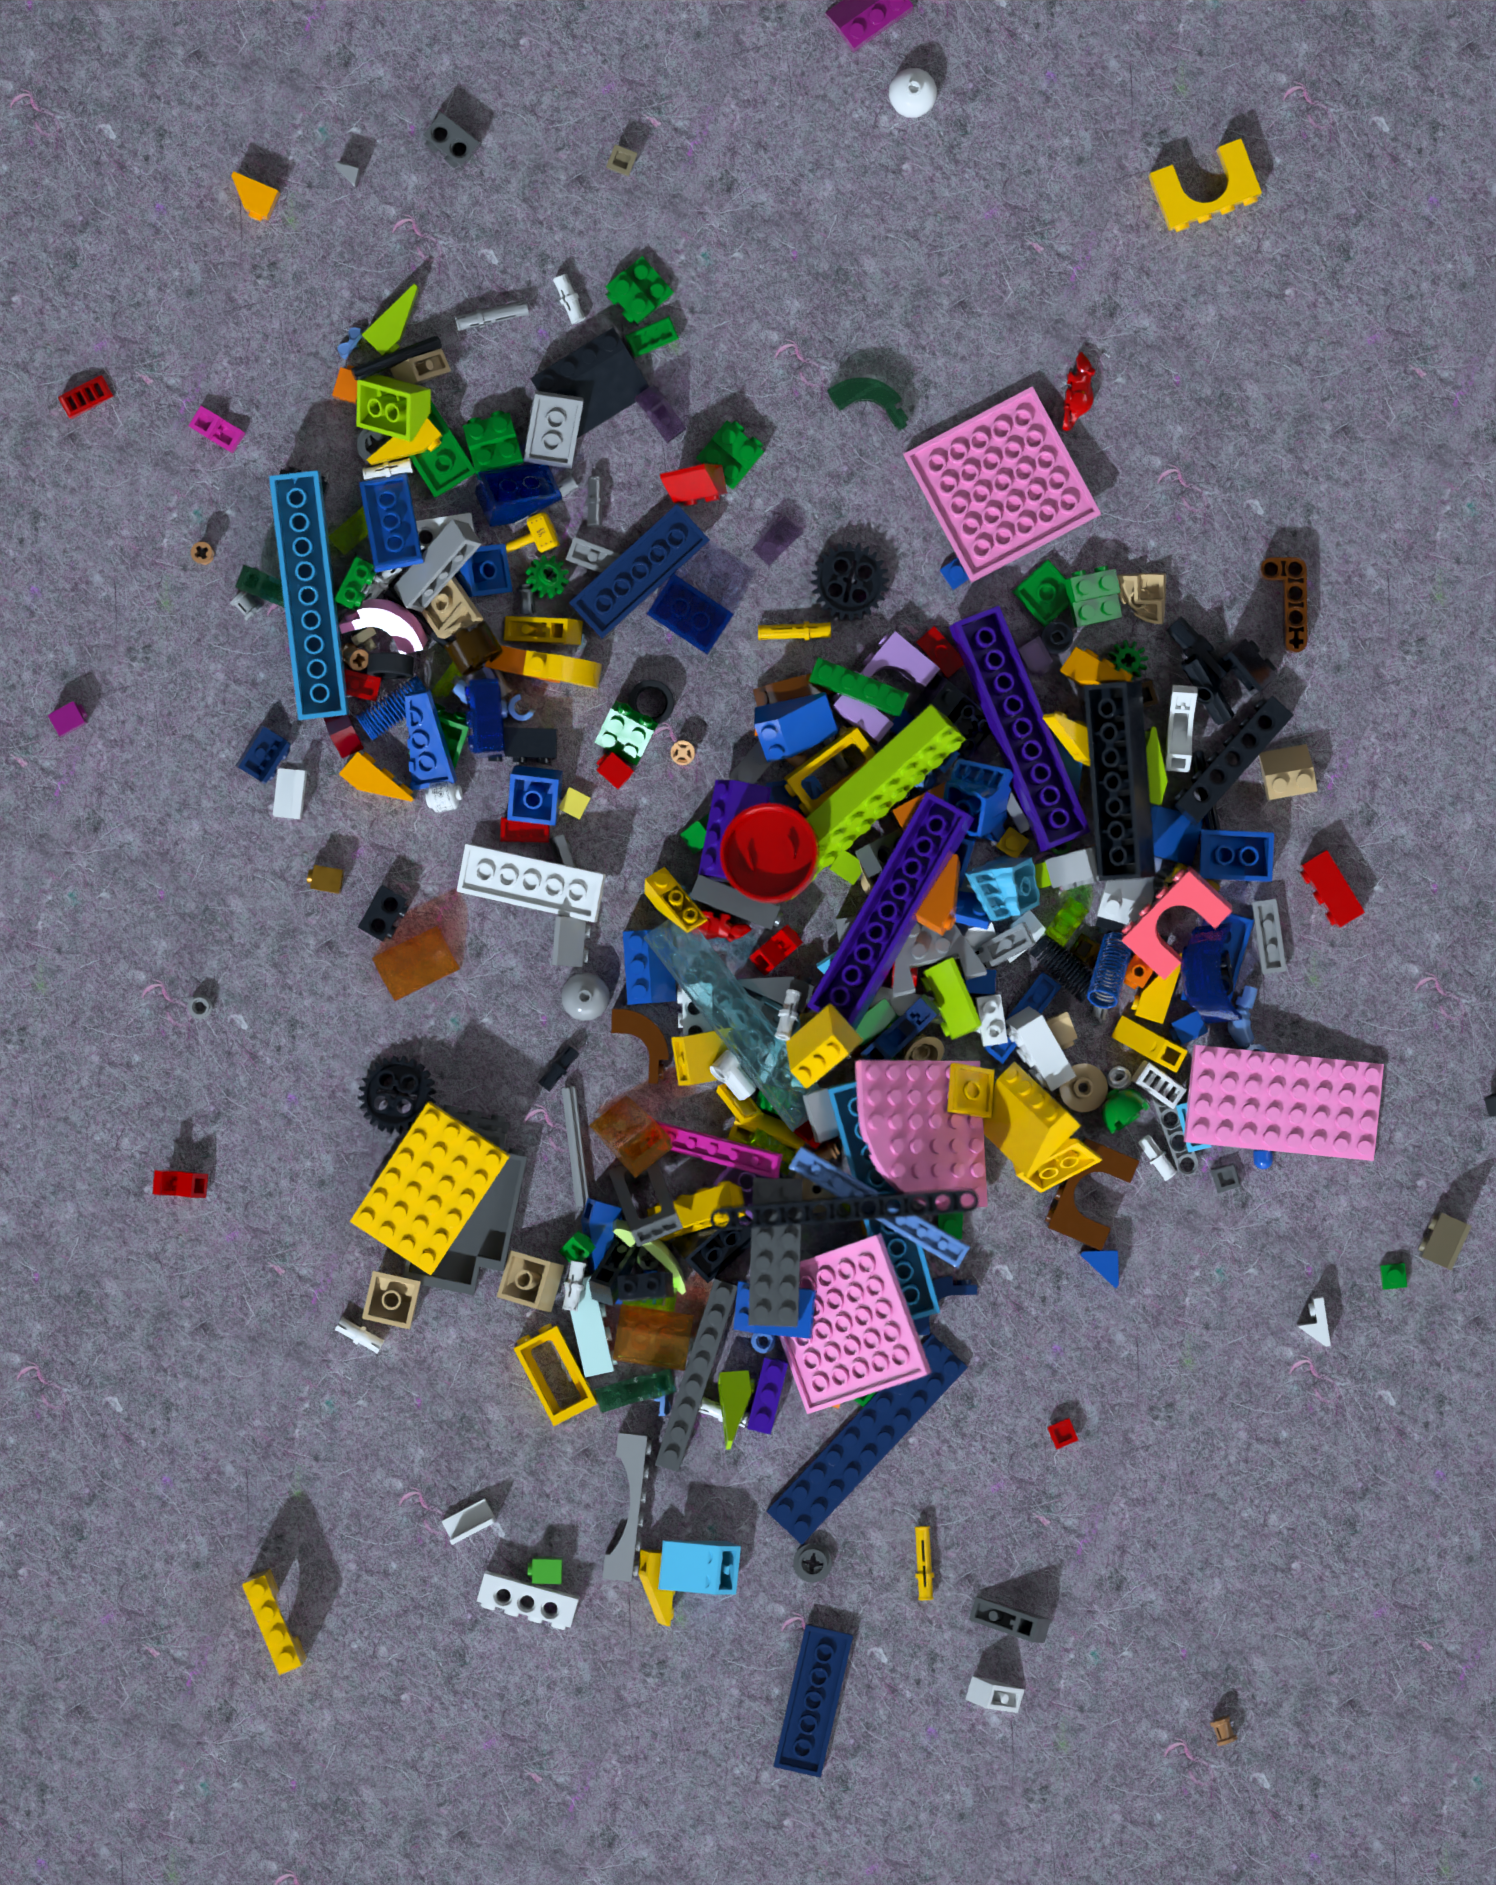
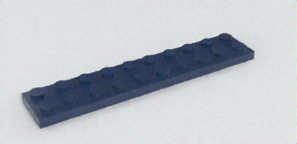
(863, 1444)

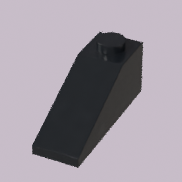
(616, 1262)

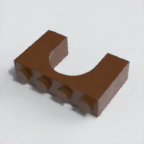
(1065, 1215)

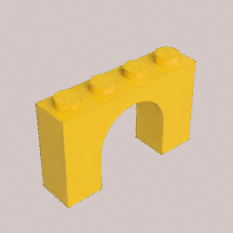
(1181, 210)
(283, 1647)

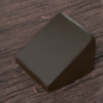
(1086, 950)

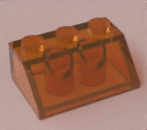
(416, 963)
(653, 1337)

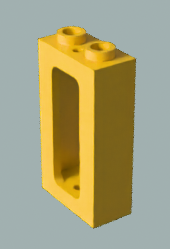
(794, 779)
(524, 1353)

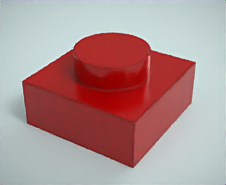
(1062, 1433)

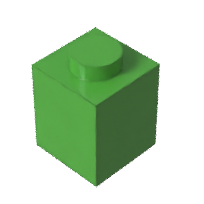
(545, 1570)

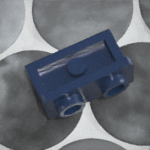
(264, 754)

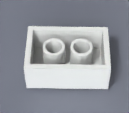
(1039, 1049)

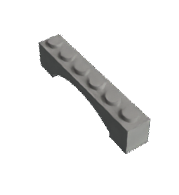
(620, 1562)

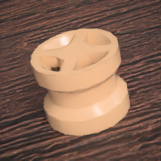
(680, 750)

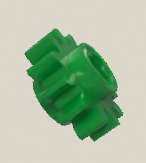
(555, 580)

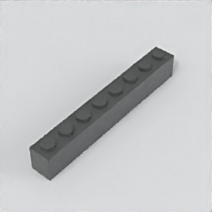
(696, 1374)

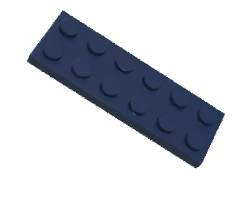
(639, 571)
(813, 1700)

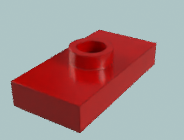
(940, 652)
(523, 831)

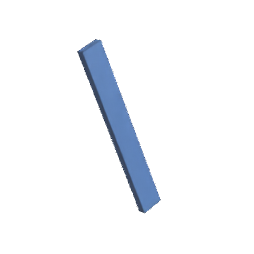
(911, 1227)

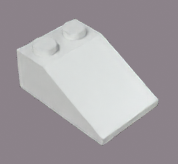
(1125, 898)

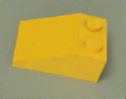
(1062, 1164)

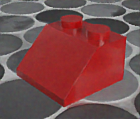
(695, 483)

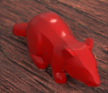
(1080, 395)
(721, 928)

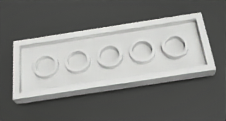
(531, 882)

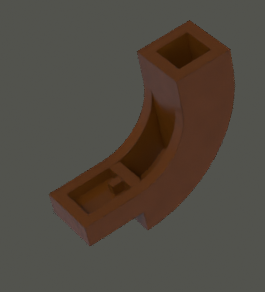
(787, 690)
(634, 1023)

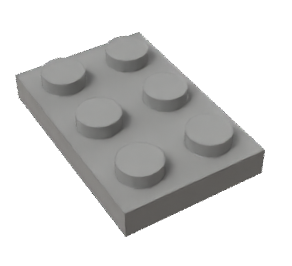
(553, 429)

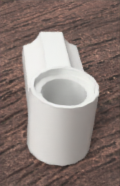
(729, 1071)

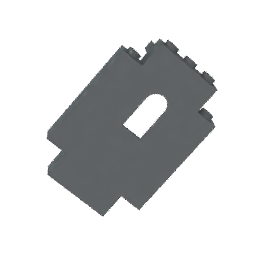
(489, 1229)

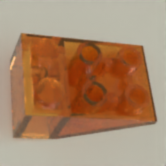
(632, 1135)

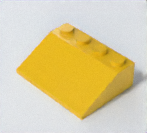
(1026, 1120)

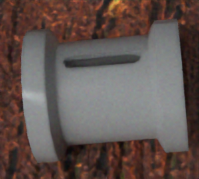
(246, 605)

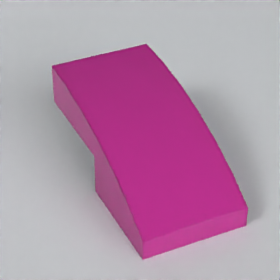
(216, 429)

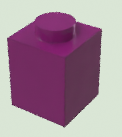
(68, 718)

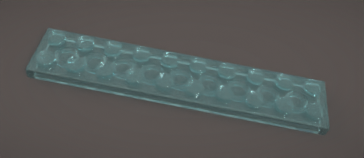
(732, 1017)

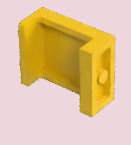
(695, 1055)

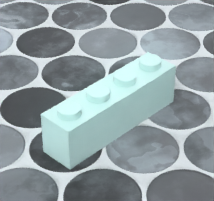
(592, 1334)

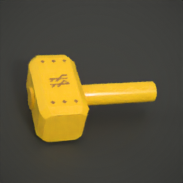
(542, 533)

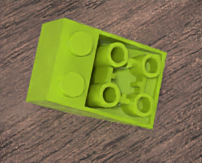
(1156, 767)

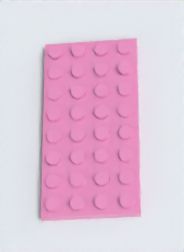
(1283, 1102)

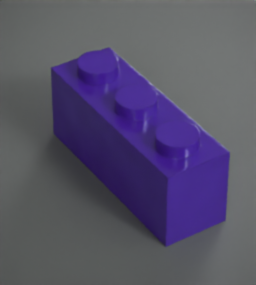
(767, 1395)

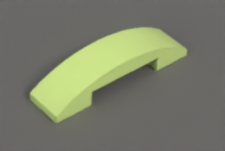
(657, 1249)

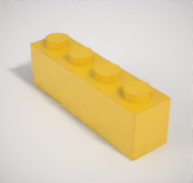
(696, 1208)

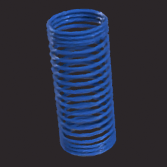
(367, 724)
(1099, 987)

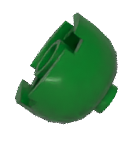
(1122, 1108)

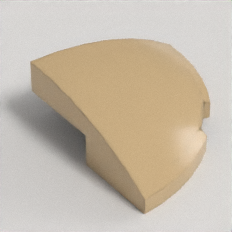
(1144, 594)

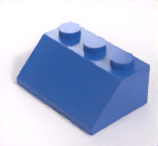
(645, 973)

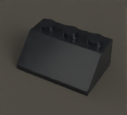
(711, 1249)

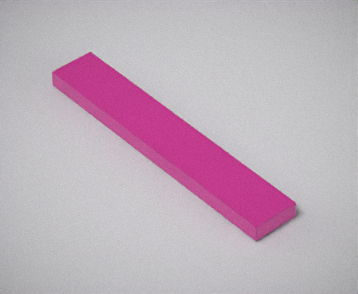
(723, 1151)

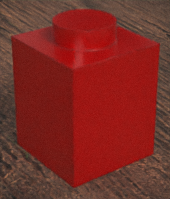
(614, 770)

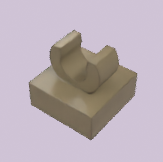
(621, 160)
(365, 635)

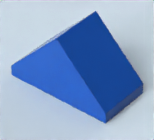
(1105, 1263)

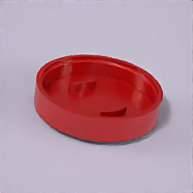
(769, 853)

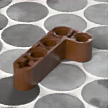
(1289, 604)

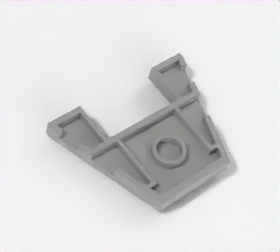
(928, 947)

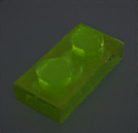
(350, 532)
(445, 684)

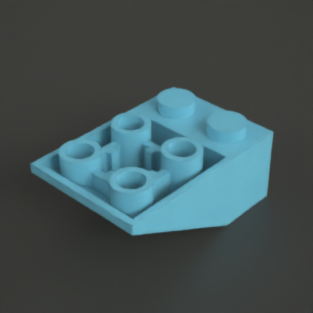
(699, 1566)

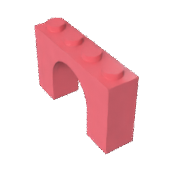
(1187, 890)

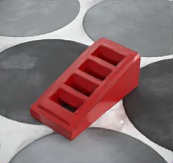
(89, 404)

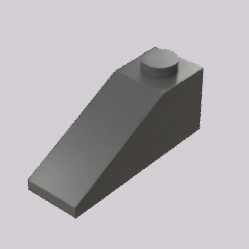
(776, 988)
(1010, 1620)

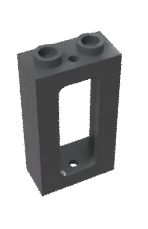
(735, 903)
(654, 1226)

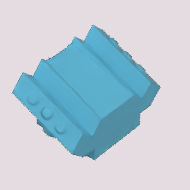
(1005, 886)

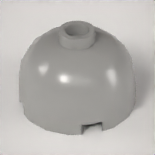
(585, 996)

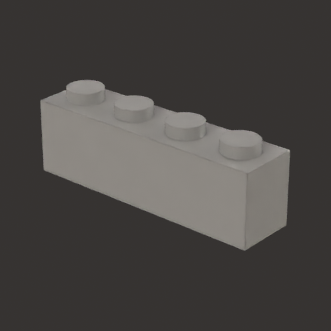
(441, 563)

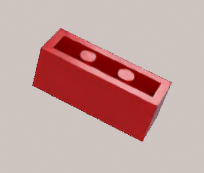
(1331, 889)

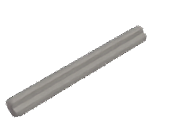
(575, 1145)

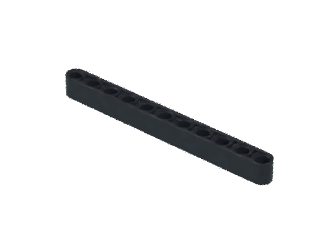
(856, 1212)

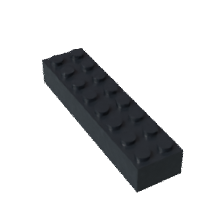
(1119, 781)

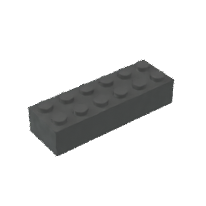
(775, 1257)

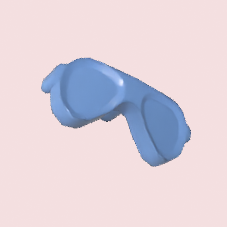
(355, 335)
(665, 1406)

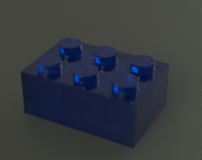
(690, 614)
(485, 718)

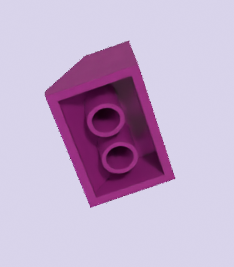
(865, 19)

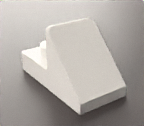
(1318, 1328)

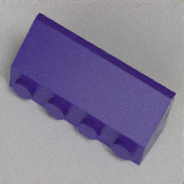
(728, 800)

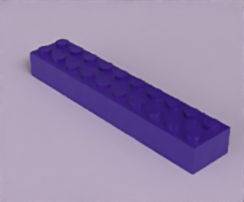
(1019, 728)
(891, 909)

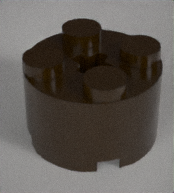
(473, 648)

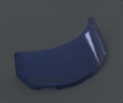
(1202, 974)

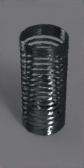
(1065, 956)

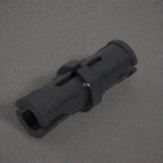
(558, 1068)

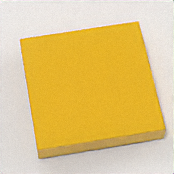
(970, 1090)

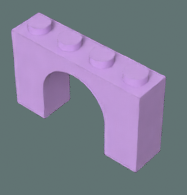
(894, 655)

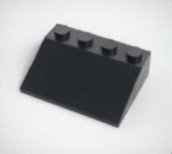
(598, 373)

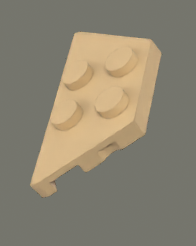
(451, 611)

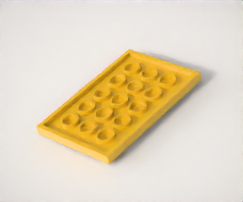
(430, 1188)

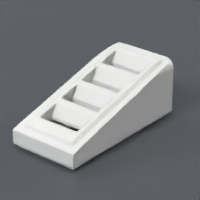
(1141, 1073)

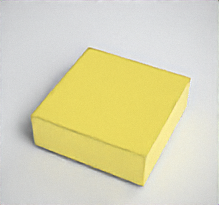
(574, 803)

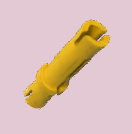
(792, 631)
(925, 1592)

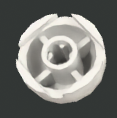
(912, 92)

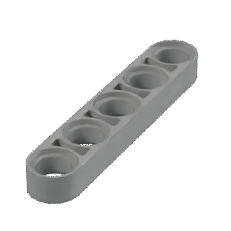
(1171, 1131)

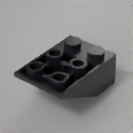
(957, 707)

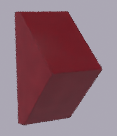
(343, 734)

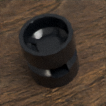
(1057, 637)

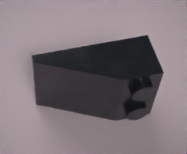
(1249, 666)

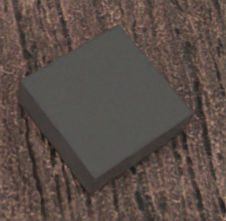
(1225, 1178)

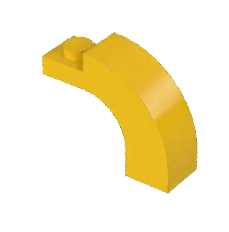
(563, 669)

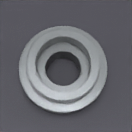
(192, 1006)

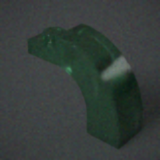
(869, 390)
(260, 585)
(635, 1389)

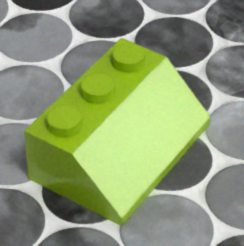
(392, 406)
(951, 999)

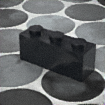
(529, 743)

